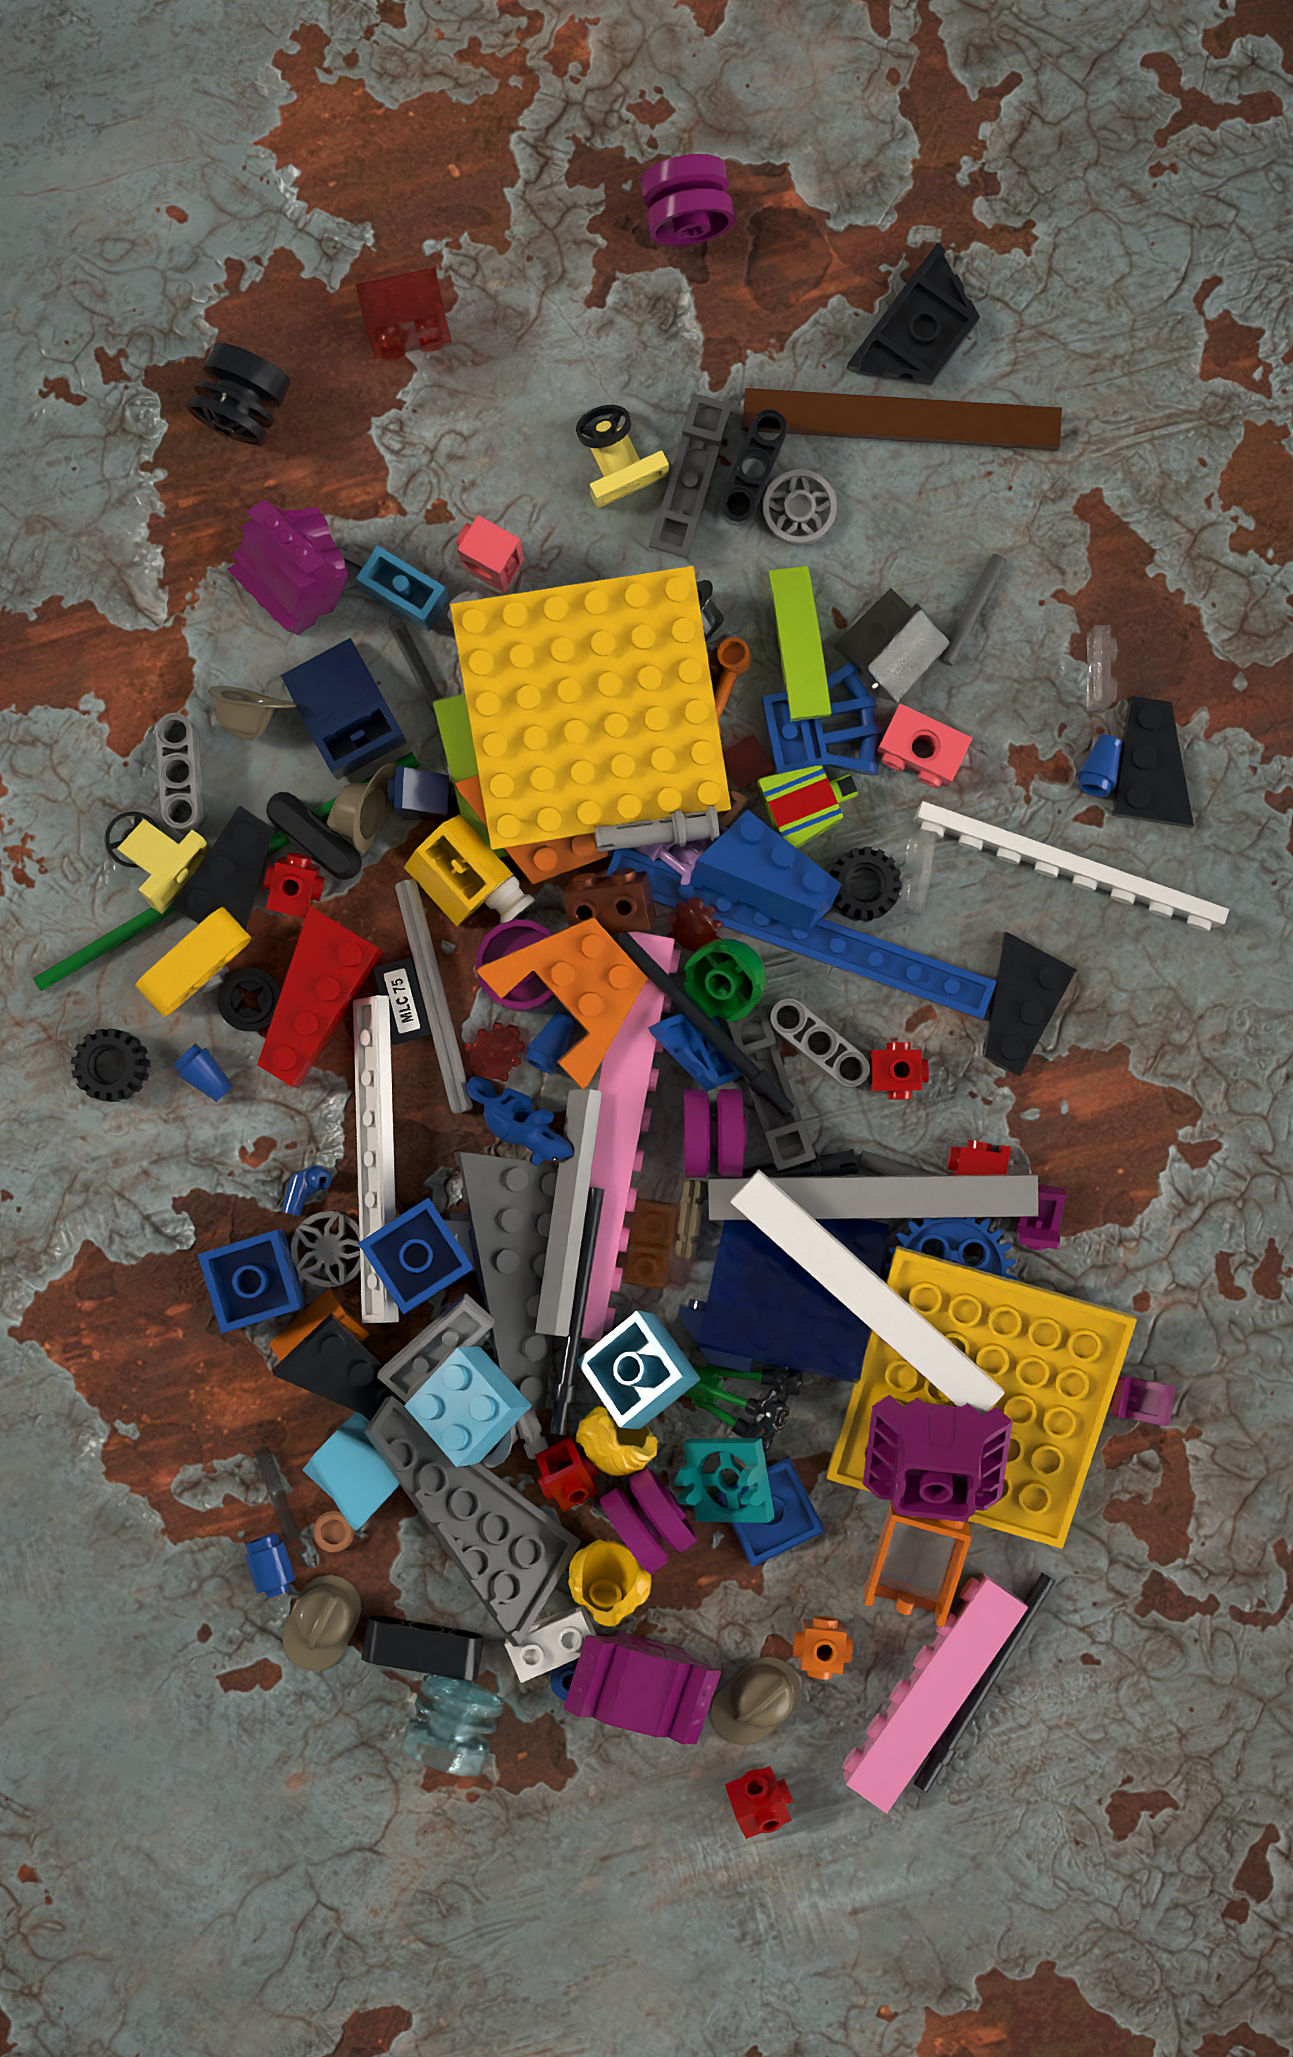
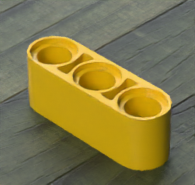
(193, 961)

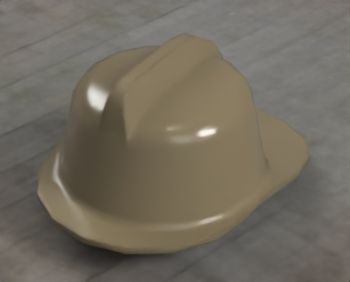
(245, 711)
(363, 808)
(321, 1622)
(755, 1701)

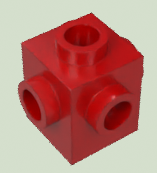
(285, 896)
(882, 1070)
(567, 1474)
(759, 1801)

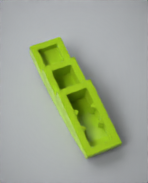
(799, 643)
(460, 755)

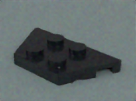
(920, 326)

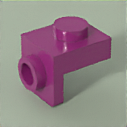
(1043, 1230)
(1142, 1400)

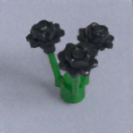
(768, 1413)

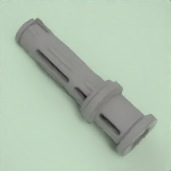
(677, 829)

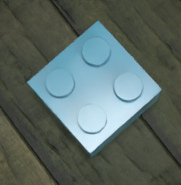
(638, 1370)
(467, 1405)

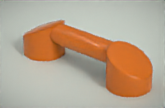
(736, 660)

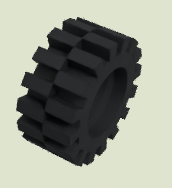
(888, 877)
(87, 1057)

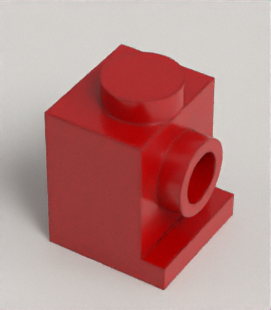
(978, 1159)

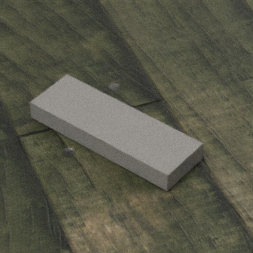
(456, 1327)

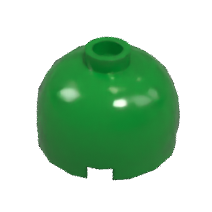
(725, 978)

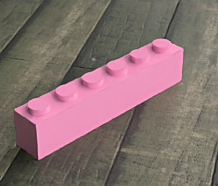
(933, 1691)

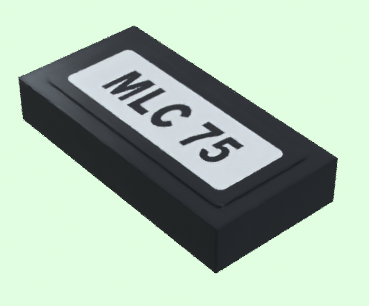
(406, 1002)

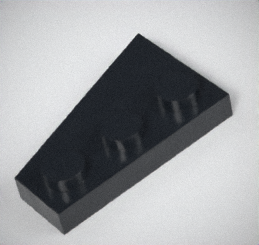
(1151, 768)
(229, 871)
(1023, 1002)
(337, 1367)

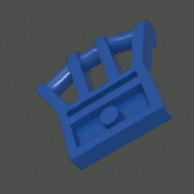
(802, 742)

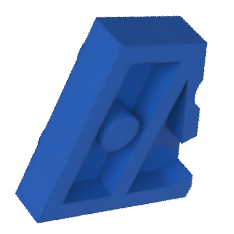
(694, 1051)

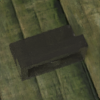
(874, 629)
(906, 656)

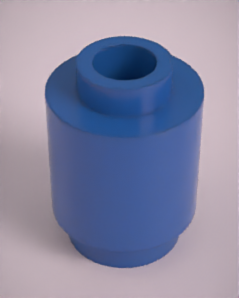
(269, 1565)

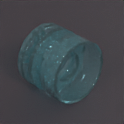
(451, 1730)

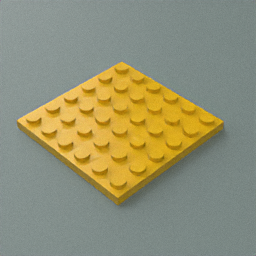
(590, 705)
(1045, 1351)

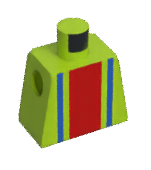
(804, 802)

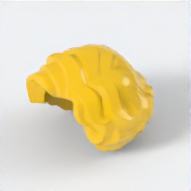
(615, 1448)
(608, 1581)

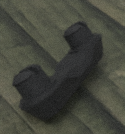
(313, 836)

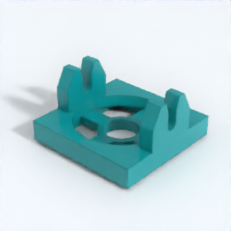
(758, 1497)

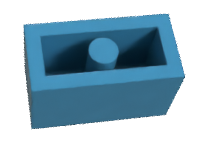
(402, 588)

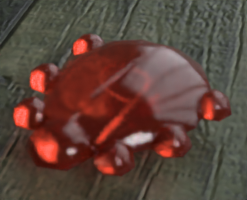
(694, 924)
(495, 1051)

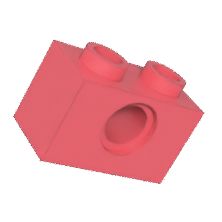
(490, 553)
(946, 743)

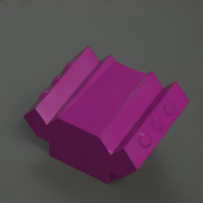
(290, 564)
(936, 1458)
(642, 1686)

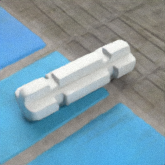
(530, 1429)

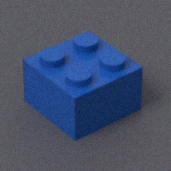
(416, 1256)
(252, 1280)

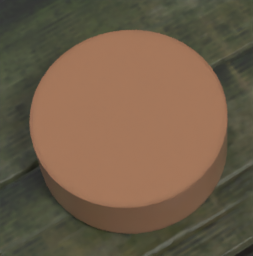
(333, 1532)

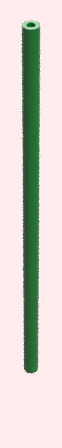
(151, 916)

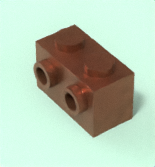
(615, 901)

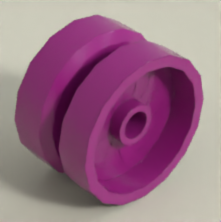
(687, 199)
(506, 938)
(714, 1133)
(652, 1517)

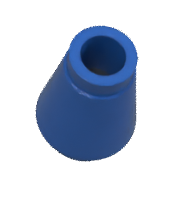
(1101, 767)
(551, 1043)
(203, 1072)

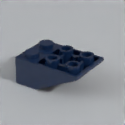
(343, 709)

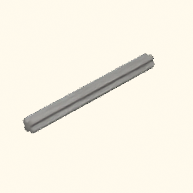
(433, 995)

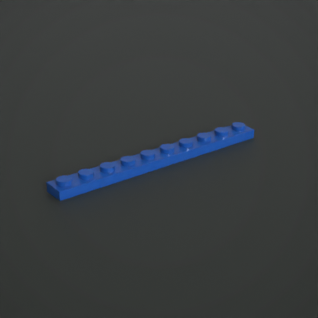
(825, 942)

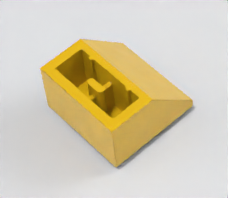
(457, 869)

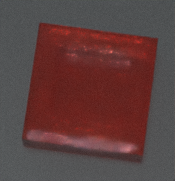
(747, 762)

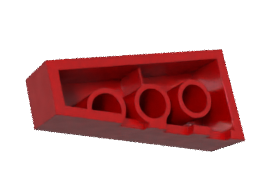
(316, 994)

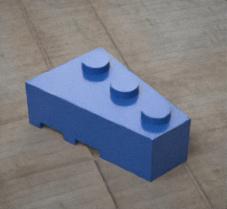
(766, 872)

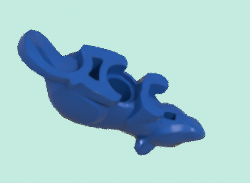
(516, 1123)

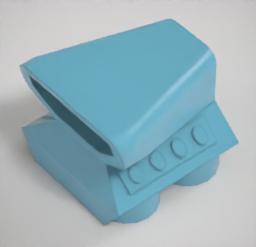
(352, 1472)

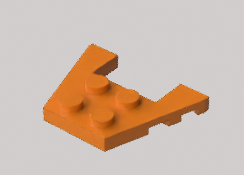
(538, 859)
(587, 976)

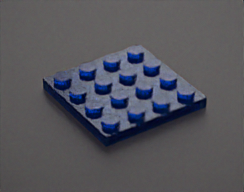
(777, 1312)

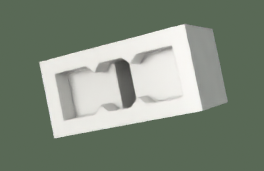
(551, 1642)

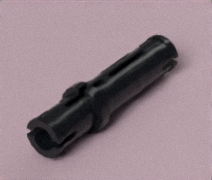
(824, 1165)

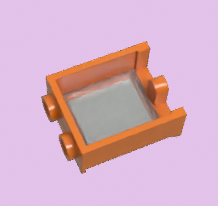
(918, 1563)

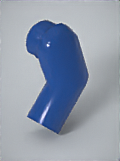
(303, 1184)

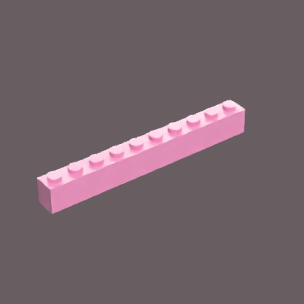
(622, 1115)

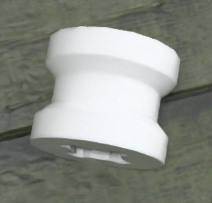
(509, 900)

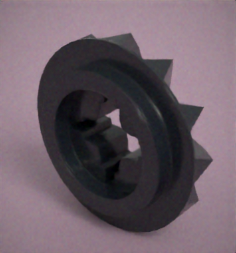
(230, 998)

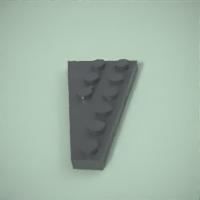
(509, 1237)
(489, 1529)

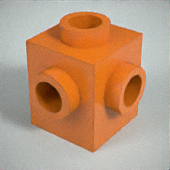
(818, 1632)

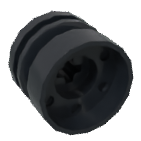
(240, 390)

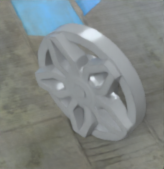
(799, 507)
(326, 1249)

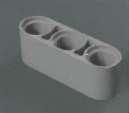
(170, 757)
(838, 1049)

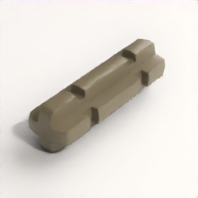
(690, 1219)

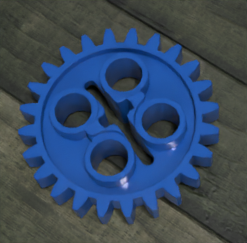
(953, 1236)

